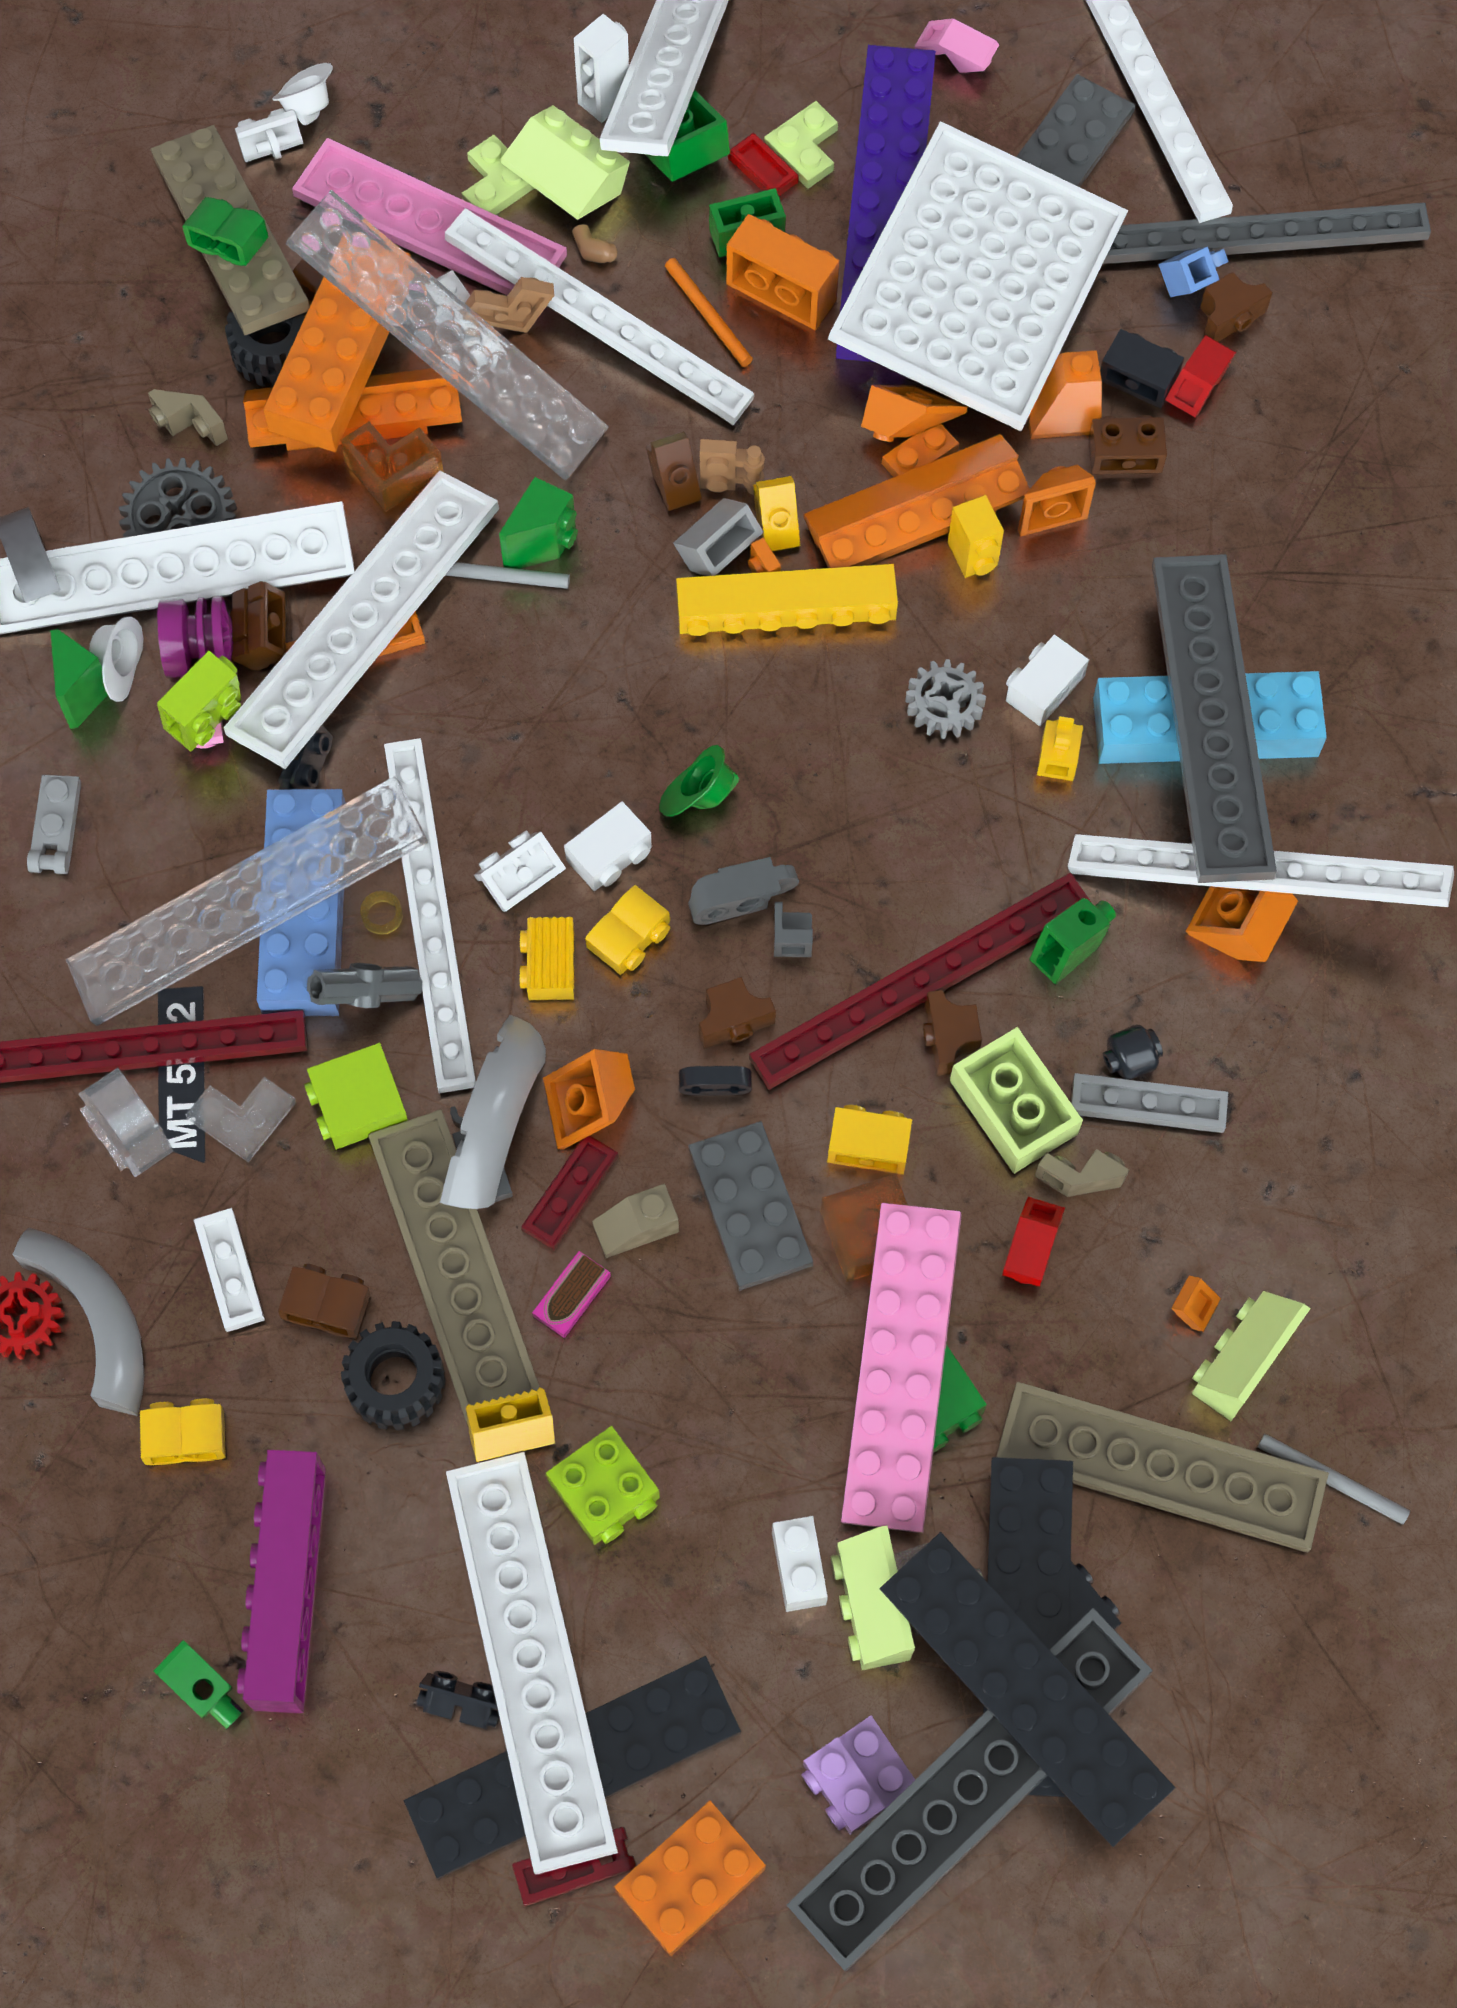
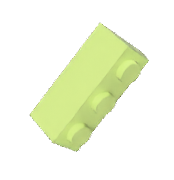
(566, 163)
(1247, 1352)
(879, 1629)

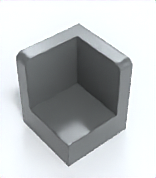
(792, 933)

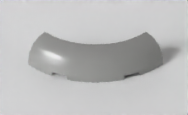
(493, 1115)
(114, 1327)

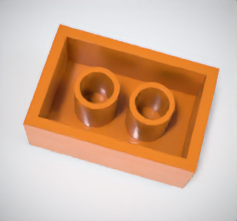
(782, 271)
(690, 1877)

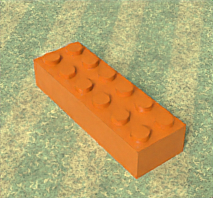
(325, 370)

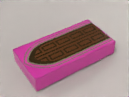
(571, 1294)

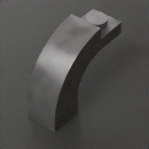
(27, 555)

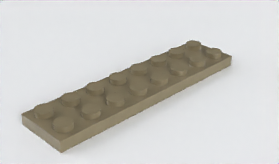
(264, 288)
(452, 1264)
(1167, 1467)

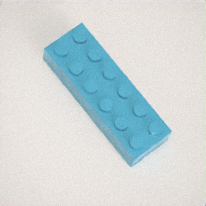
(1138, 720)

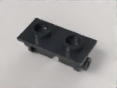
(306, 770)
(446, 1692)

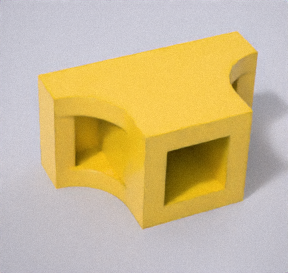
(777, 512)

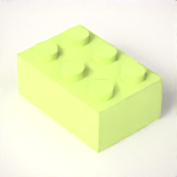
(1015, 1100)

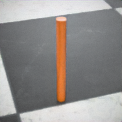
(708, 312)

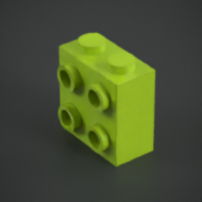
(201, 701)
(355, 1096)
(604, 1486)

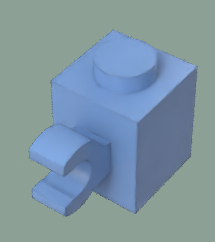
(1192, 270)

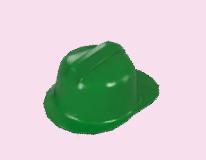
(701, 784)

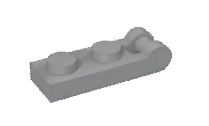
(54, 824)

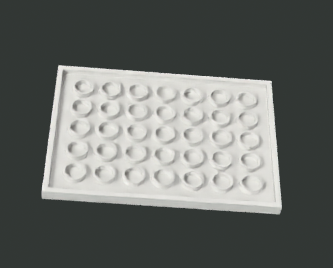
(978, 276)

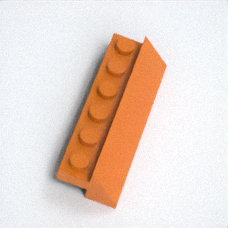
(390, 401)
(915, 504)

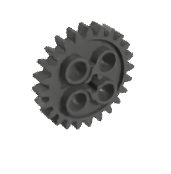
(151, 499)

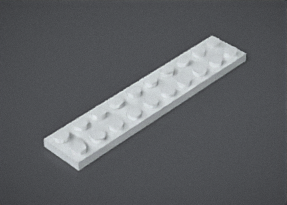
(183, 564)
(361, 619)
(531, 1664)

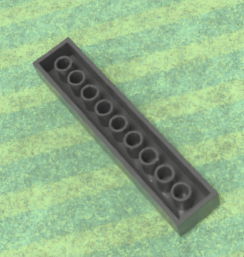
(949, 1808)

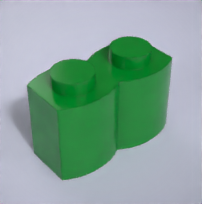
(225, 231)

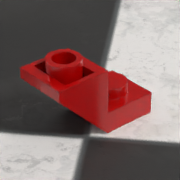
(1200, 375)
(1033, 1241)

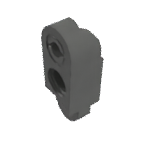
(739, 890)

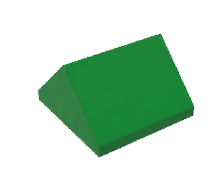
(76, 678)

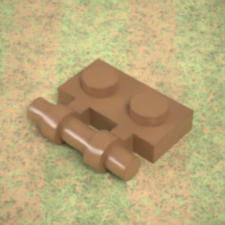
(725, 465)

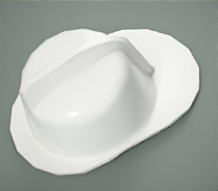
(306, 92)
(119, 653)

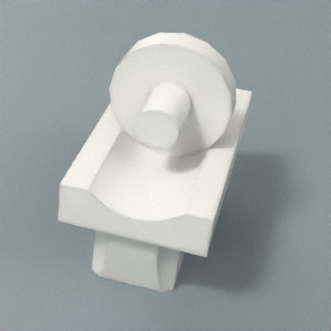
(268, 135)

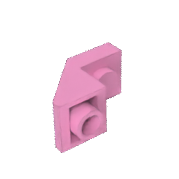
(963, 45)

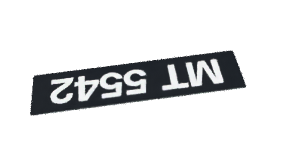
(181, 1083)

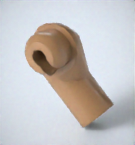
(593, 249)

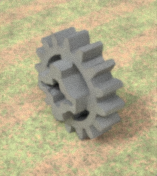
(942, 703)

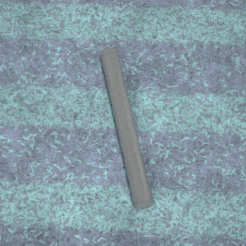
(509, 575)
(1337, 1480)

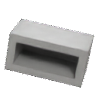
(718, 537)

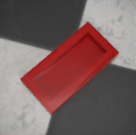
(762, 165)

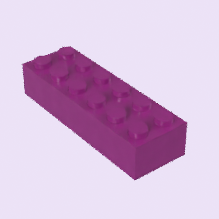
(283, 1582)

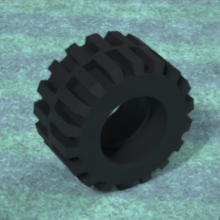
(258, 359)
(387, 1344)

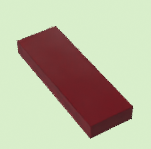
(569, 1191)

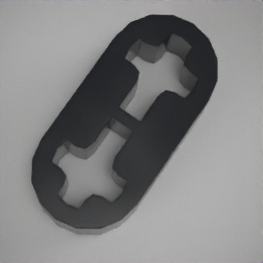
(715, 1080)

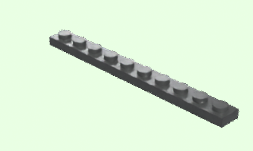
(1272, 232)

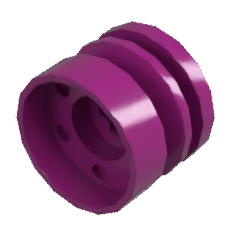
(189, 636)

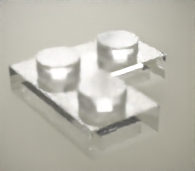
(243, 1126)

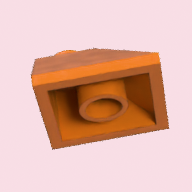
(1068, 397)
(906, 411)
(1057, 499)
(588, 1094)

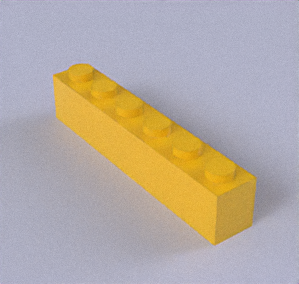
(786, 599)

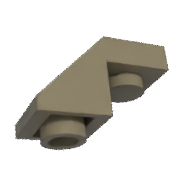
(182, 410)
(1100, 1173)

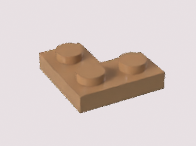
(518, 309)

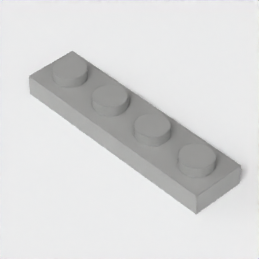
(1149, 1103)

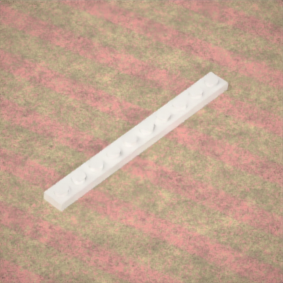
(1162, 109)
(602, 317)
(1295, 871)
(433, 928)

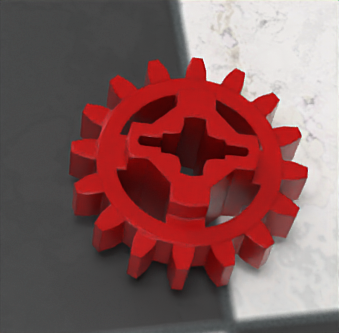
(36, 1315)

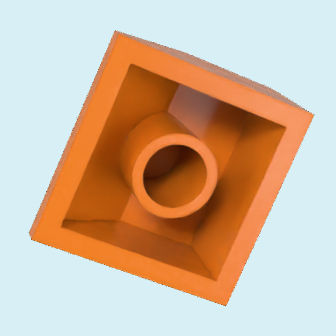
(1242, 921)

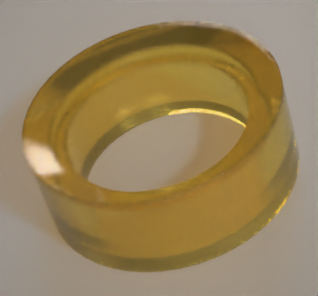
(381, 896)

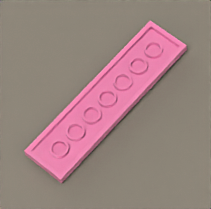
(410, 210)
(901, 1368)

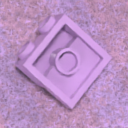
(857, 1775)

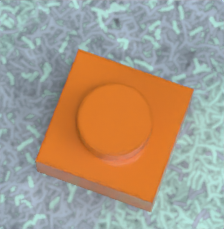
(762, 558)
(1196, 1303)

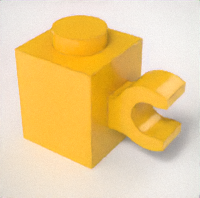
(1060, 749)

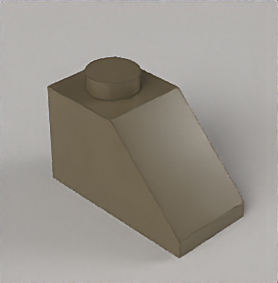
(636, 1221)

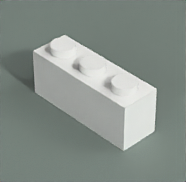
(600, 65)

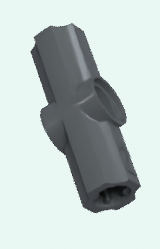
(364, 985)

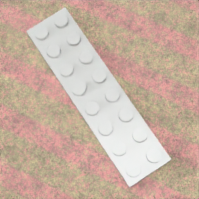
(662, 76)

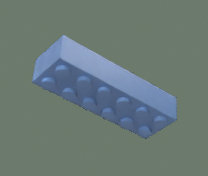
(310, 938)

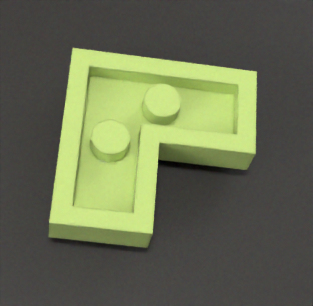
(798, 141)
(500, 185)

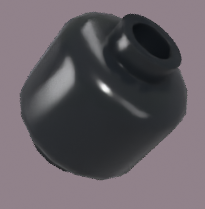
(1132, 1052)

